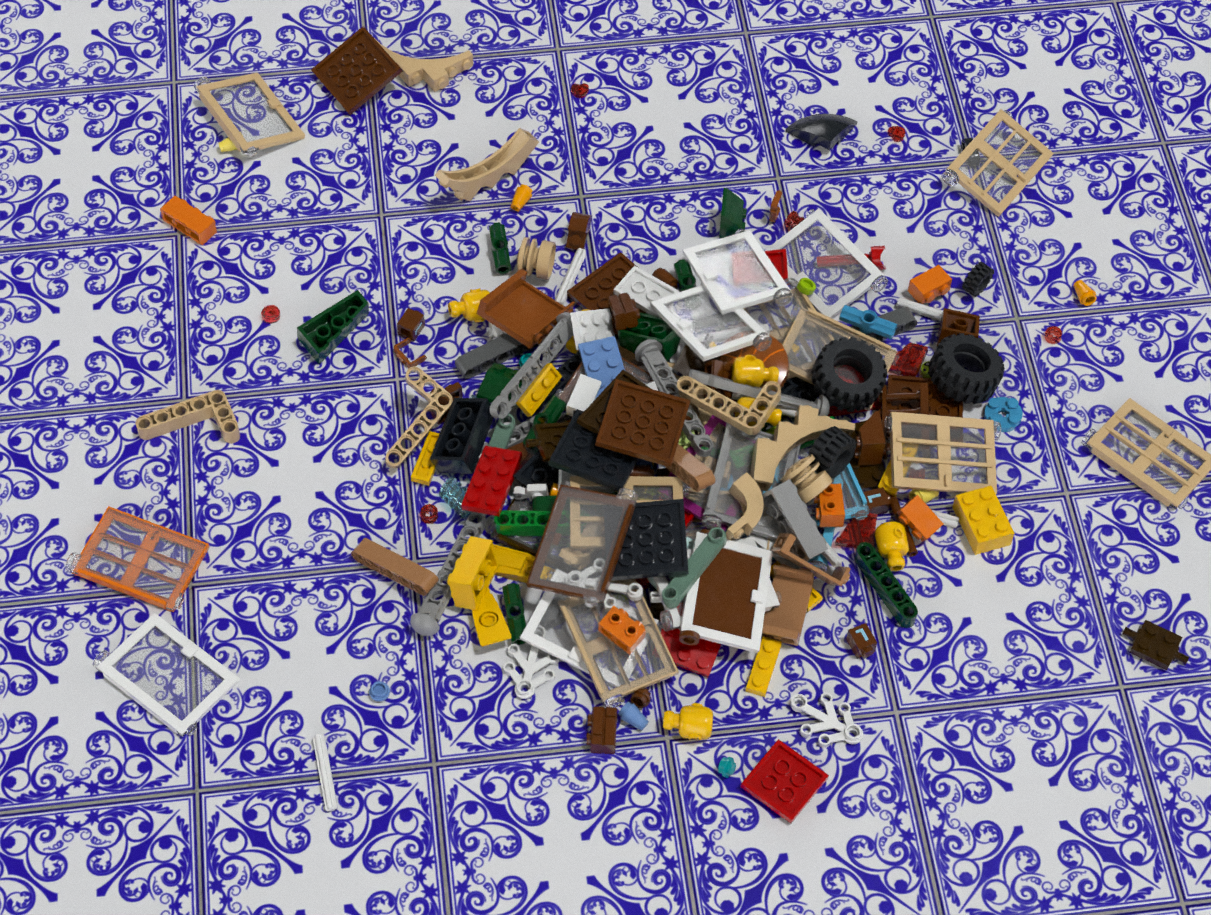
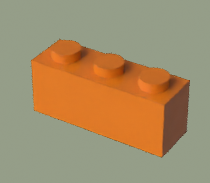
(188, 220)

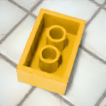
(983, 520)
(473, 573)

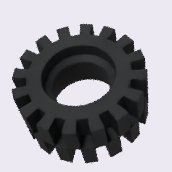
(978, 279)

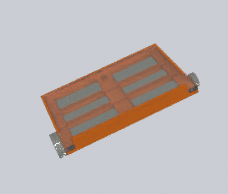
(139, 559)

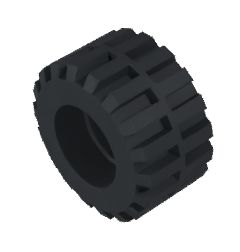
(833, 451)

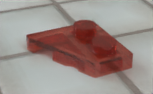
(910, 360)
(858, 532)

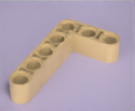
(730, 406)
(175, 420)
(421, 420)

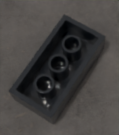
(462, 436)

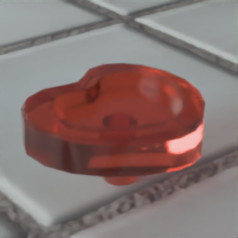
(579, 90)
(897, 133)

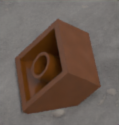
(957, 322)
(870, 441)

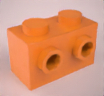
(930, 285)
(830, 506)
(919, 518)
(622, 629)

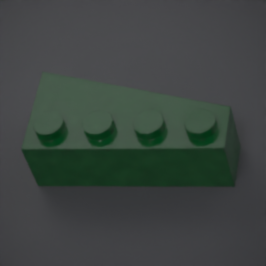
(332, 326)

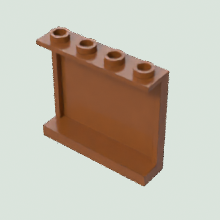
(521, 310)

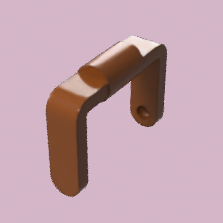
(775, 210)
(400, 355)

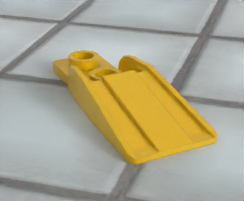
(513, 563)
(490, 622)

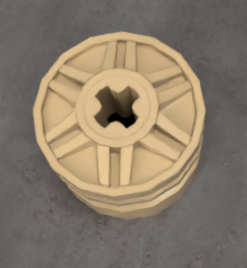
(532, 257)
(805, 478)

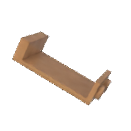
(782, 547)
(788, 619)

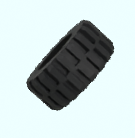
(853, 354)
(958, 382)

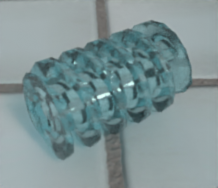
(453, 495)

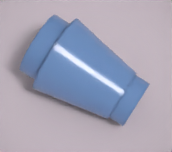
(633, 716)

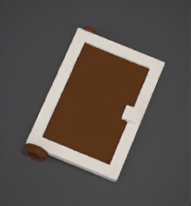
(728, 597)

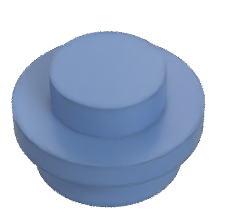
(379, 691)

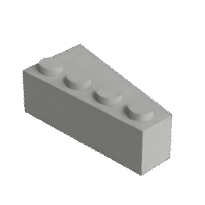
(793, 518)

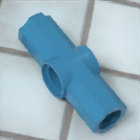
(868, 322)

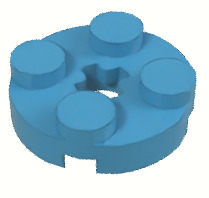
(1007, 405)

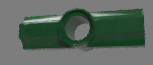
(500, 248)
(684, 275)
(550, 413)
(513, 603)

